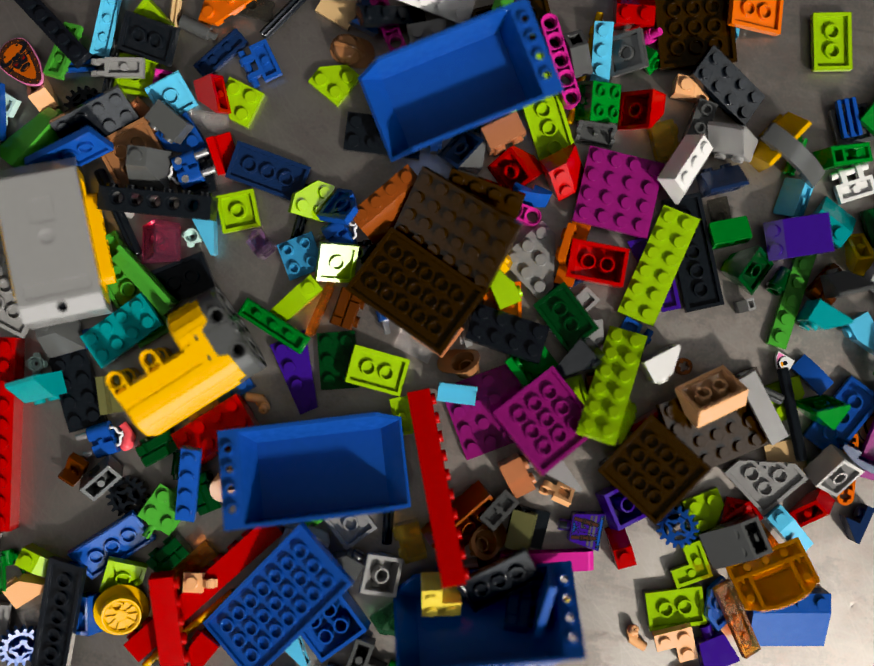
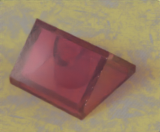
(161, 241)

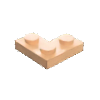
(677, 637)

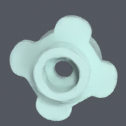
(187, 236)
(30, 363)

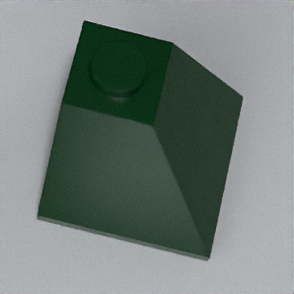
(747, 268)

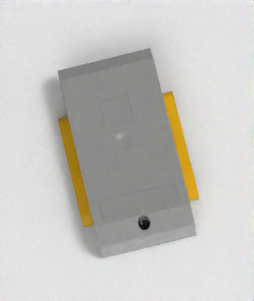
(54, 244)

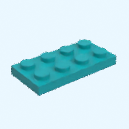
(122, 330)

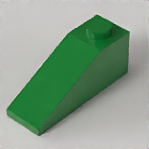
(843, 155)

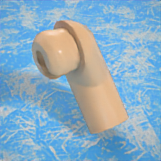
(260, 400)
(633, 638)

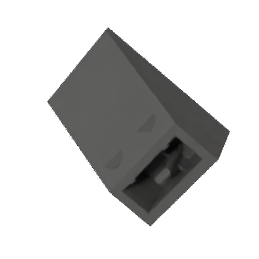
(735, 541)

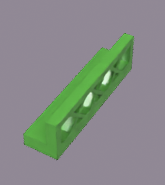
(144, 280)

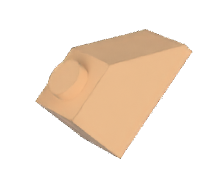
(686, 89)
(42, 95)
(23, 588)

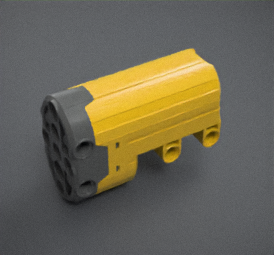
(211, 361)

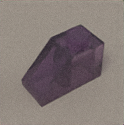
(261, 244)

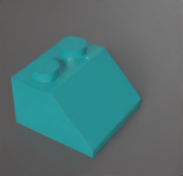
(841, 221)
(820, 316)
(38, 387)

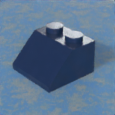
(721, 181)

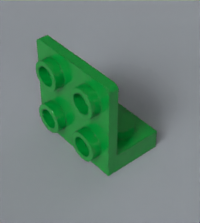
(598, 101)
(527, 371)

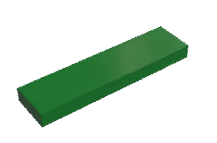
(274, 325)

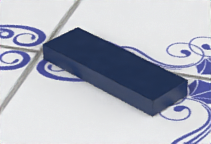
(221, 53)

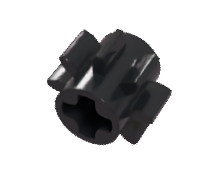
(365, 250)

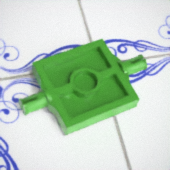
(160, 511)

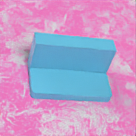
(793, 198)
(457, 393)

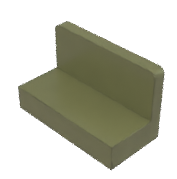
(106, 400)
(521, 530)

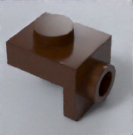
(74, 469)

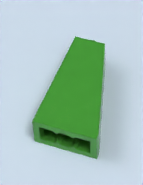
(30, 138)

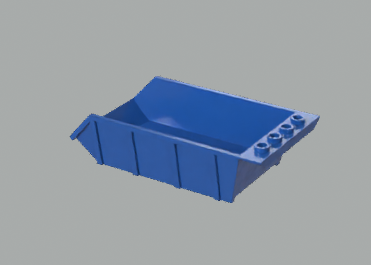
(458, 79)
(313, 470)
(480, 636)

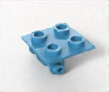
(299, 255)

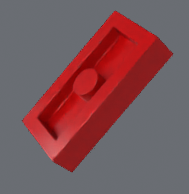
(221, 150)

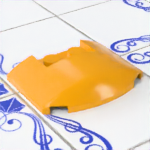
(775, 578)

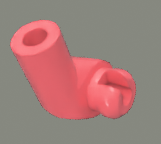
(128, 438)

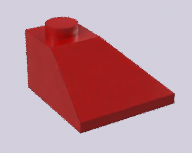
(640, 109)
(515, 166)

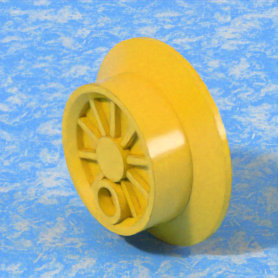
(121, 609)

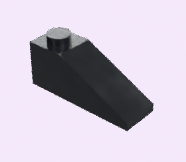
(580, 358)

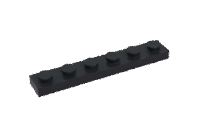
(55, 31)

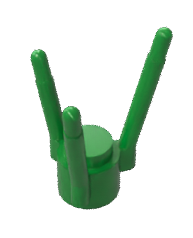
(7, 558)

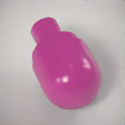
(651, 35)

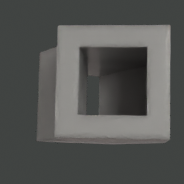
(744, 305)

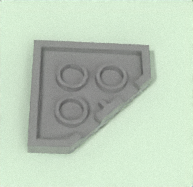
(534, 260)
(765, 481)

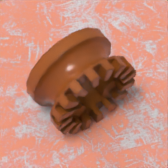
(688, 364)

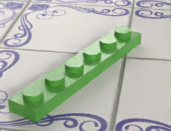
(790, 301)

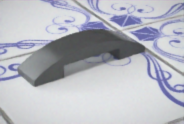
(794, 152)

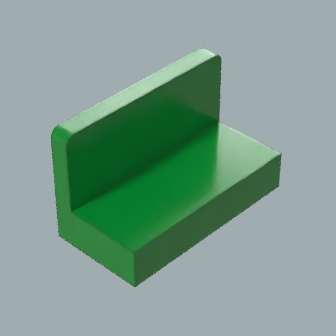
(730, 232)

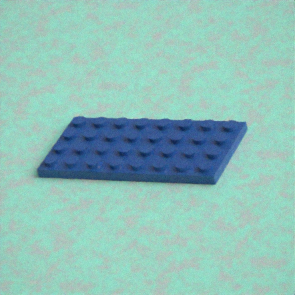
(279, 600)

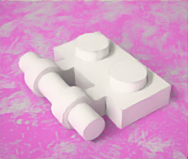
(854, 189)

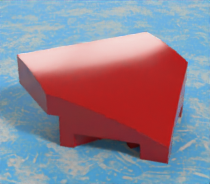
(736, 507)

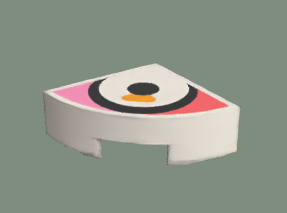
(782, 360)

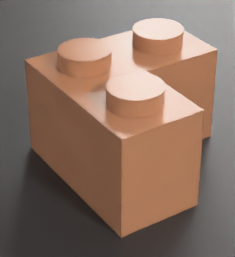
(501, 133)
(516, 475)

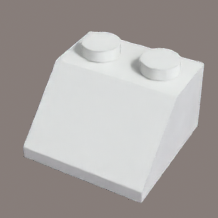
(660, 364)

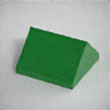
(824, 409)

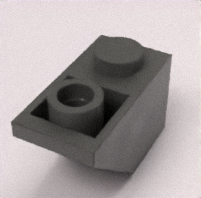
(578, 53)

